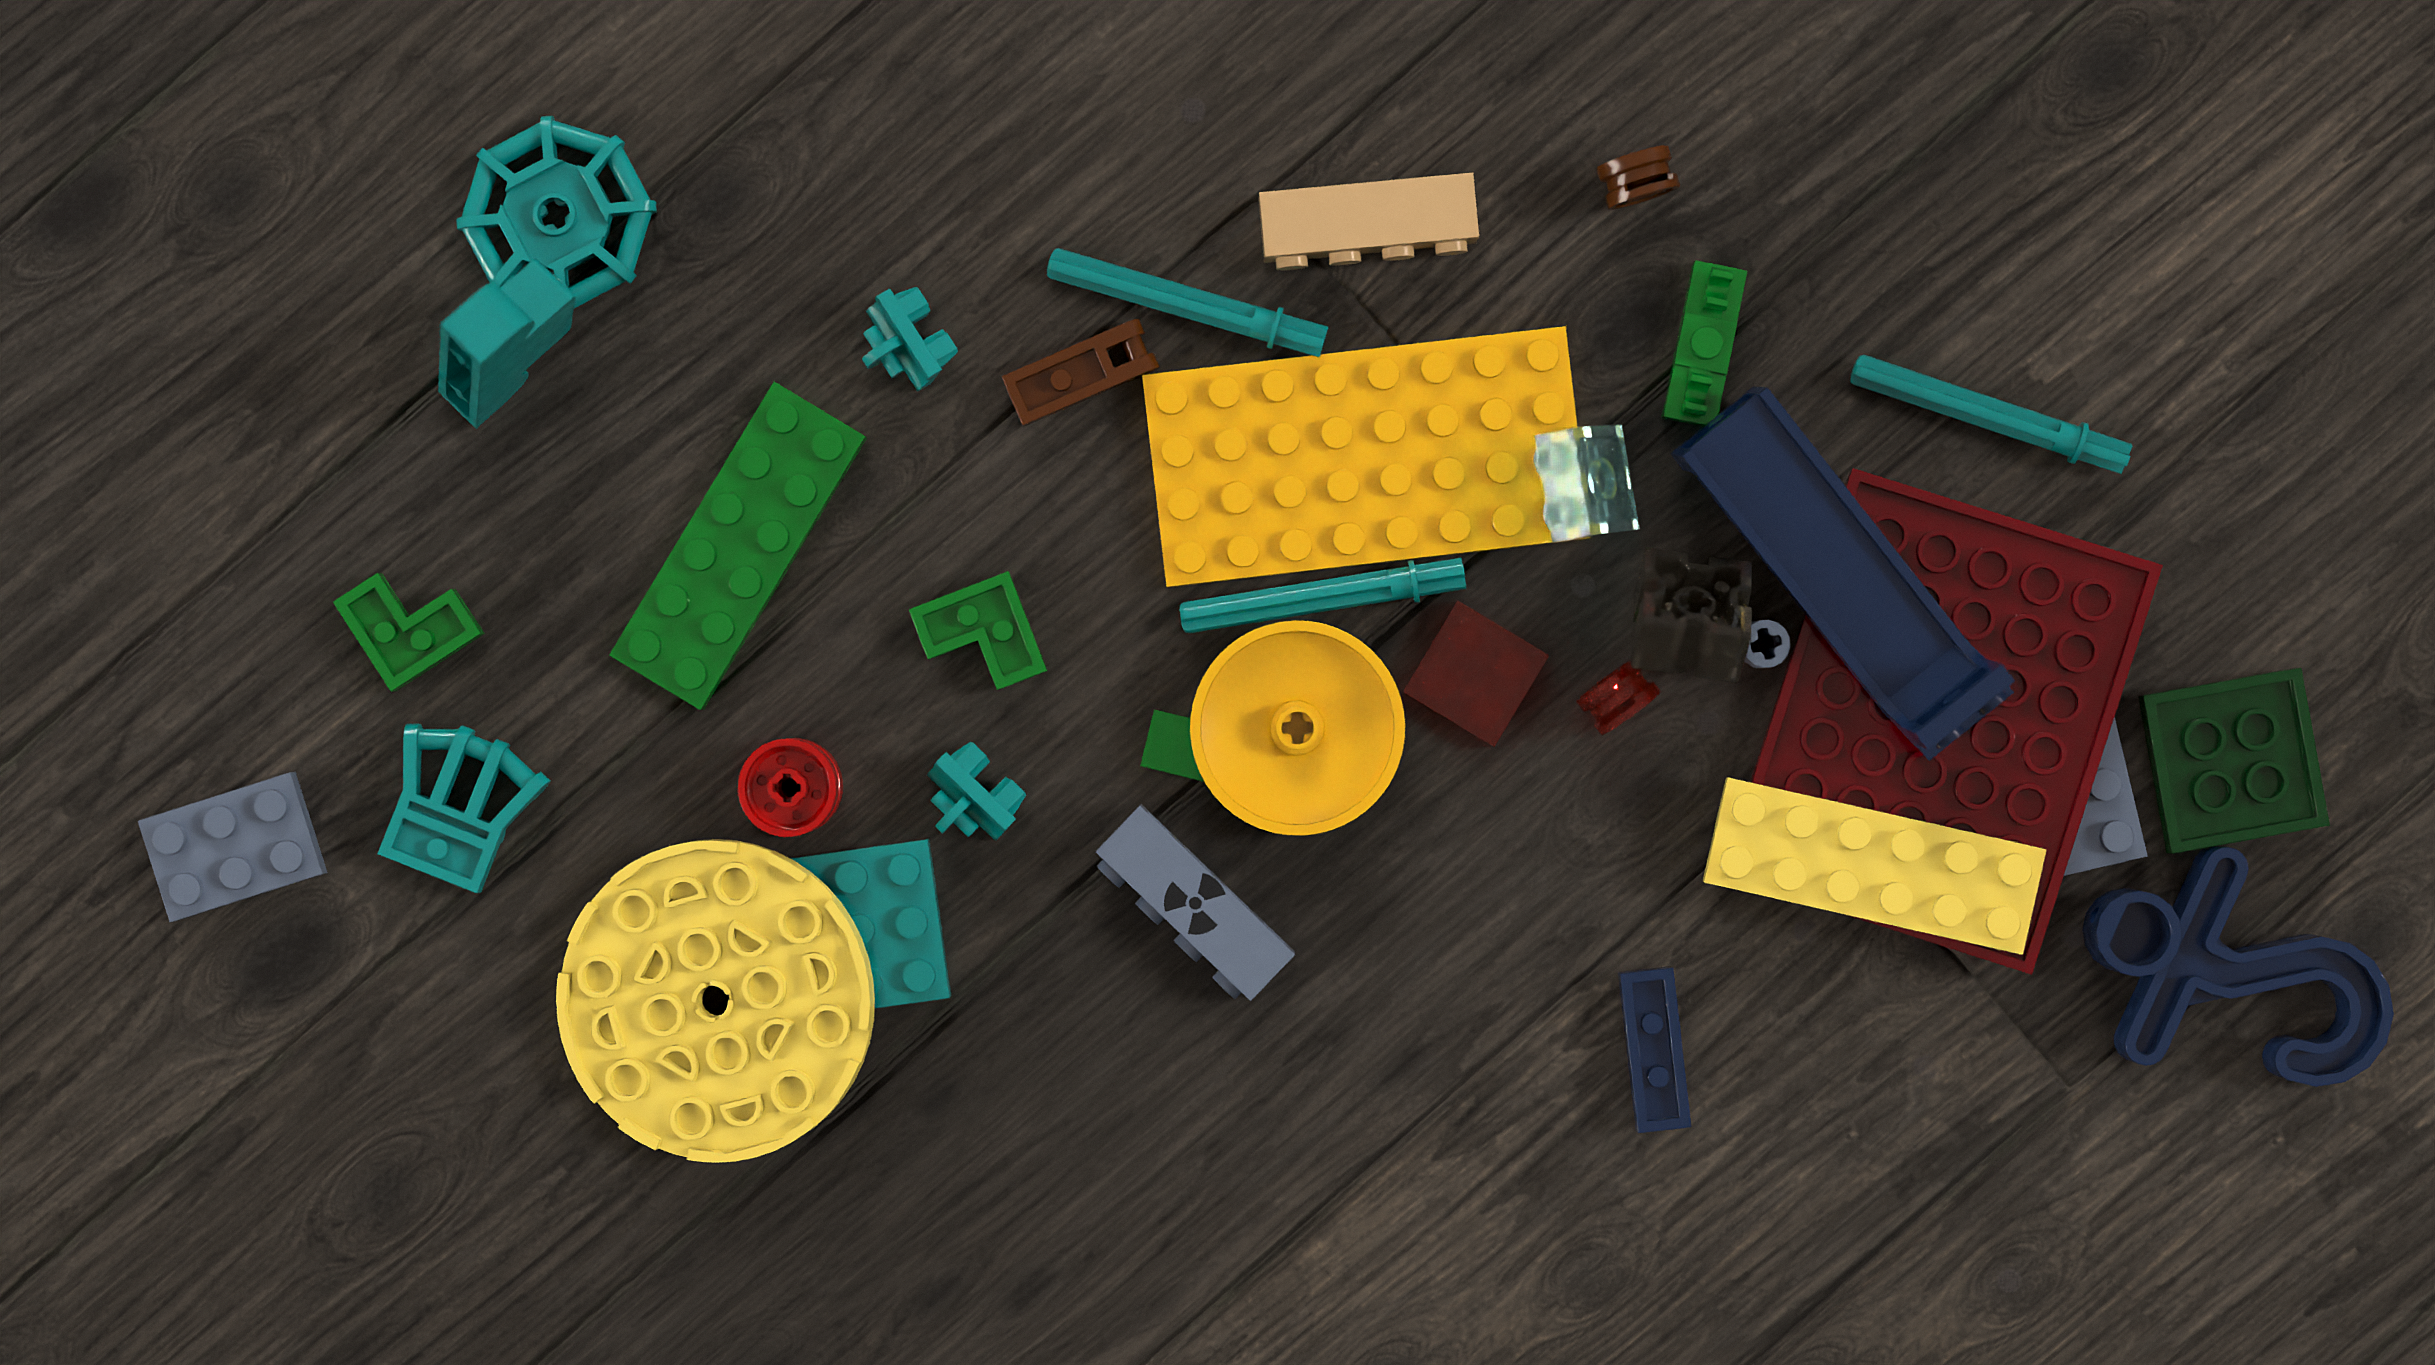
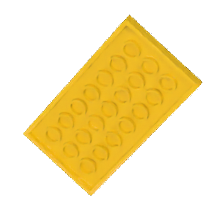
(1355, 455)

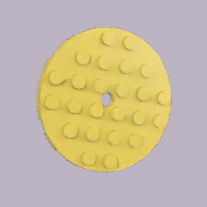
(638, 1015)

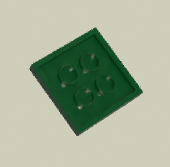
(2234, 760)

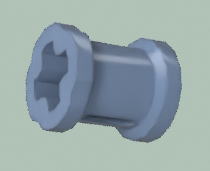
(1775, 653)

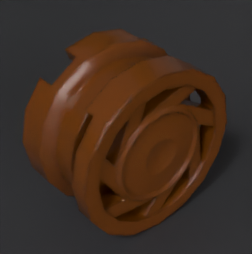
(1635, 171)

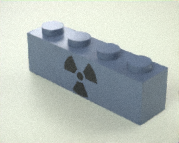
(1195, 902)

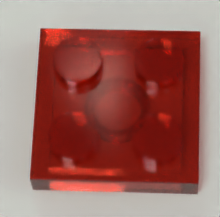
(1475, 673)

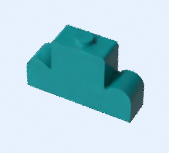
(498, 337)

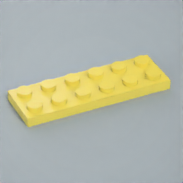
(1874, 865)

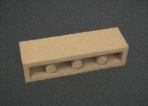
(1368, 219)

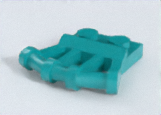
(440, 837)

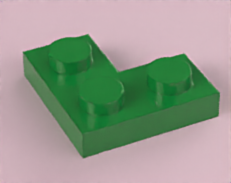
(985, 614)
(402, 643)

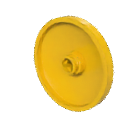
(1297, 728)

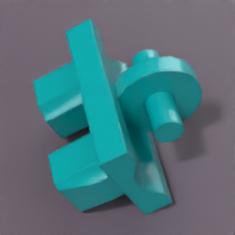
(899, 343)
(966, 801)

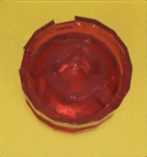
(1613, 692)

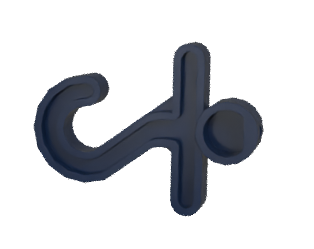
(2187, 964)

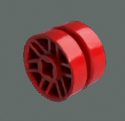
(771, 806)

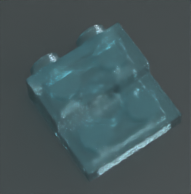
(1585, 482)

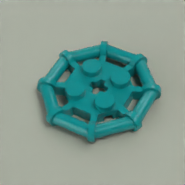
(566, 184)

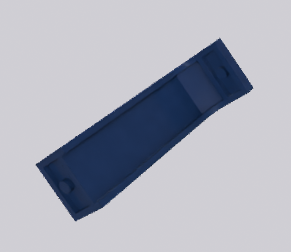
(1843, 572)

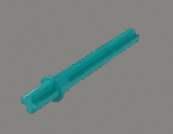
(1187, 302)
(1992, 414)
(1323, 595)

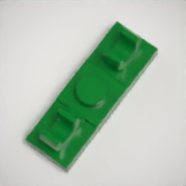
(1704, 343)

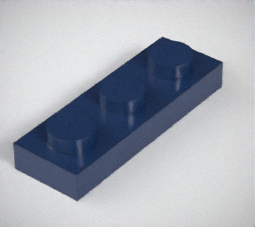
(1654, 1049)

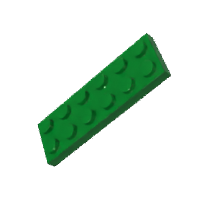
(738, 546)

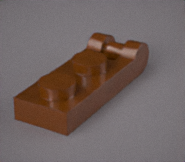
(1078, 373)

